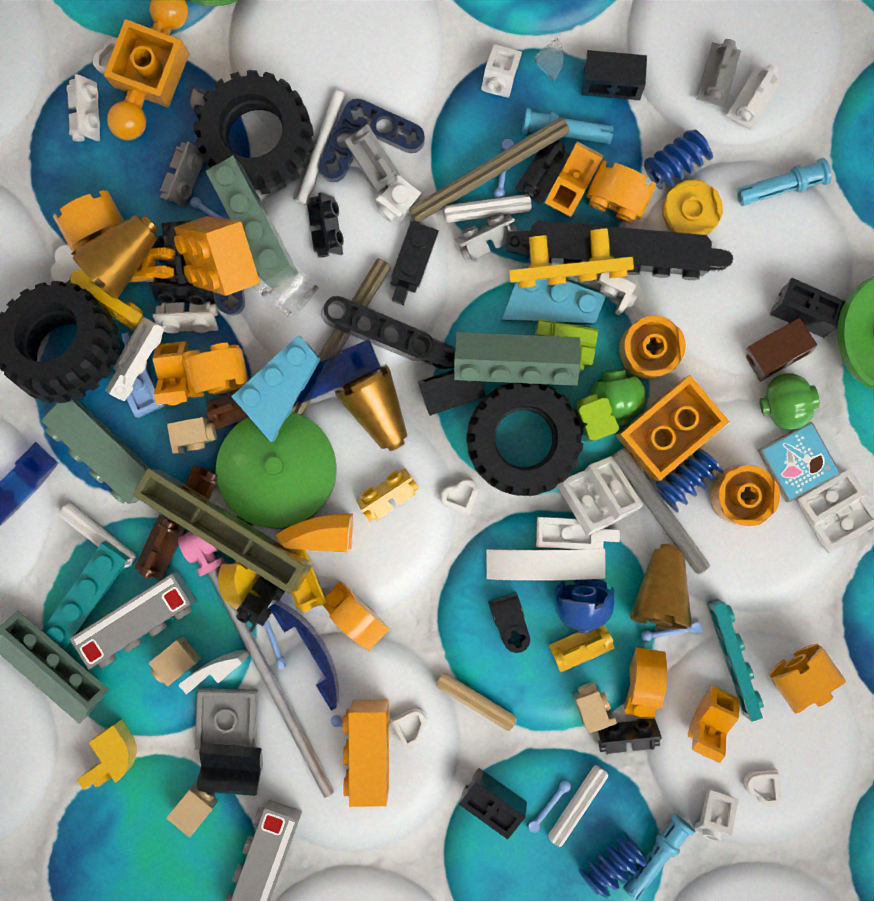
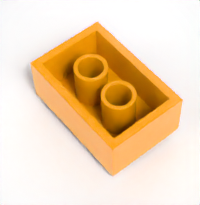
(216, 255)
(672, 428)
(367, 753)

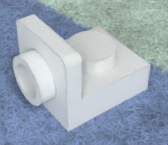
(501, 70)
(397, 200)
(617, 287)
(717, 816)

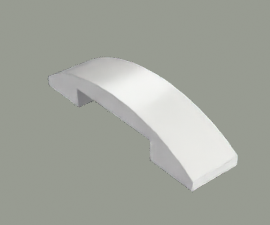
(545, 564)

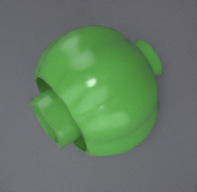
(624, 394)
(790, 401)

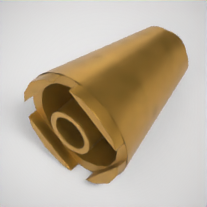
(117, 253)
(376, 408)
(664, 591)

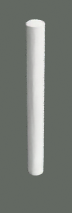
(320, 146)

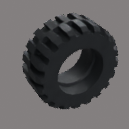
(251, 94)
(81, 365)
(565, 438)

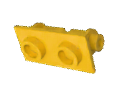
(375, 501)
(310, 592)
(581, 647)

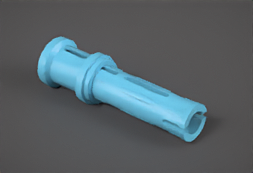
(577, 129)
(797, 179)
(666, 846)

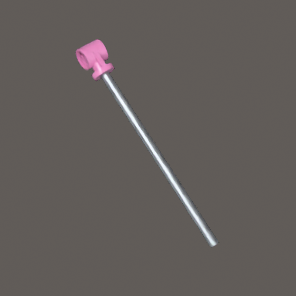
(198, 550)

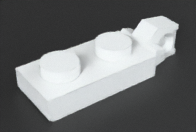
(134, 358)
(570, 535)

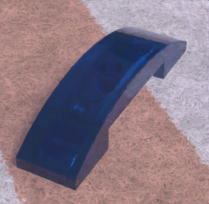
(339, 371)
(24, 479)
(290, 618)

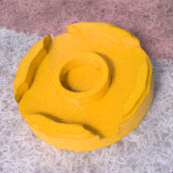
(692, 208)

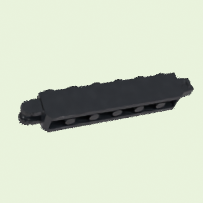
(651, 250)

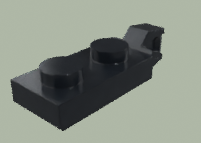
(412, 260)

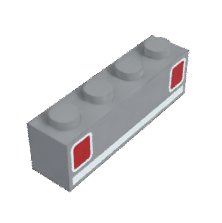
(133, 620)
(265, 853)

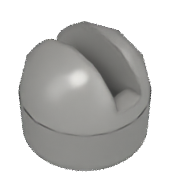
(197, 98)

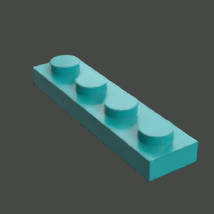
(85, 594)
(739, 670)

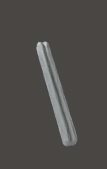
(661, 511)

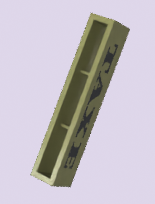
(222, 530)

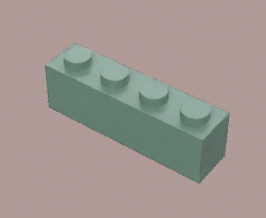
(245, 206)
(517, 358)
(98, 447)
(50, 667)

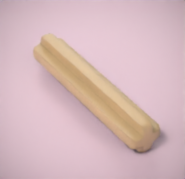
(476, 701)

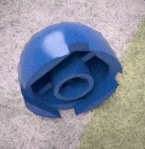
(584, 605)

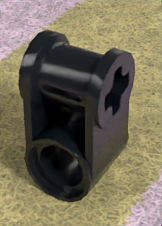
(510, 617)

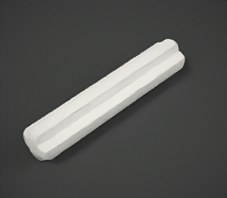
(487, 208)
(92, 530)
(578, 805)

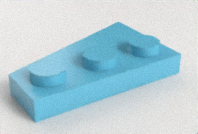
(555, 303)
(275, 388)

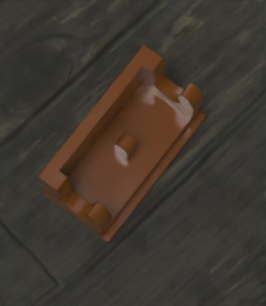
(780, 349)

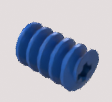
(678, 157)
(687, 478)
(613, 866)

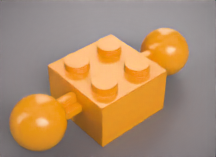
(146, 66)

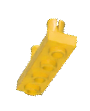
(586, 271)

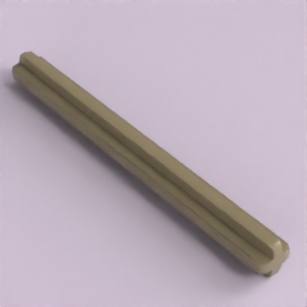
(489, 169)
(363, 297)

